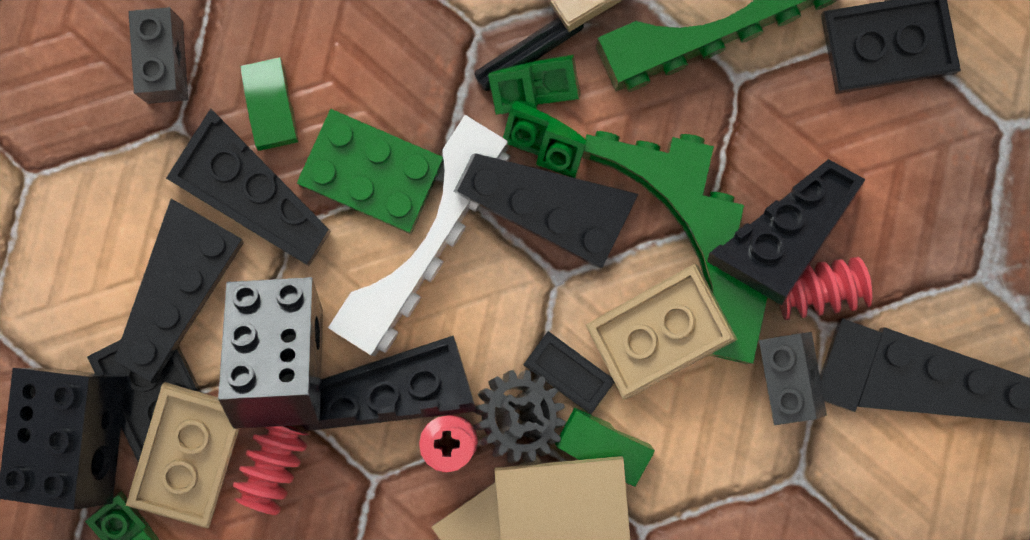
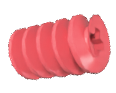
(830, 285)
(436, 454)
(270, 468)

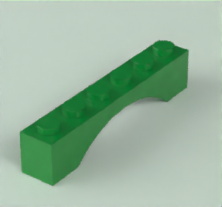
(643, 49)

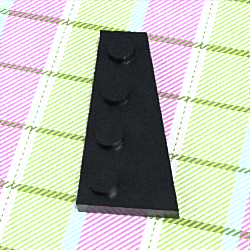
(239, 184)
(555, 207)
(787, 237)
(177, 282)
(938, 381)
(397, 388)

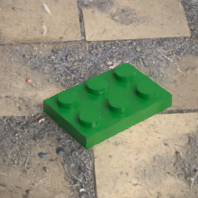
(370, 171)

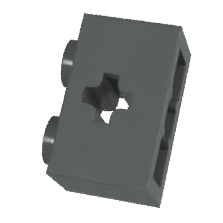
(158, 55)
(792, 378)

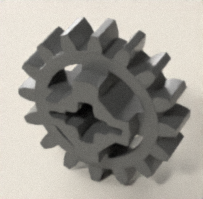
(536, 410)

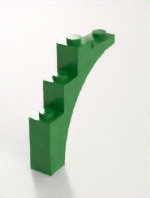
(679, 184)

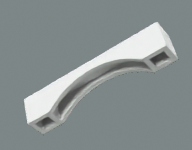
(373, 311)

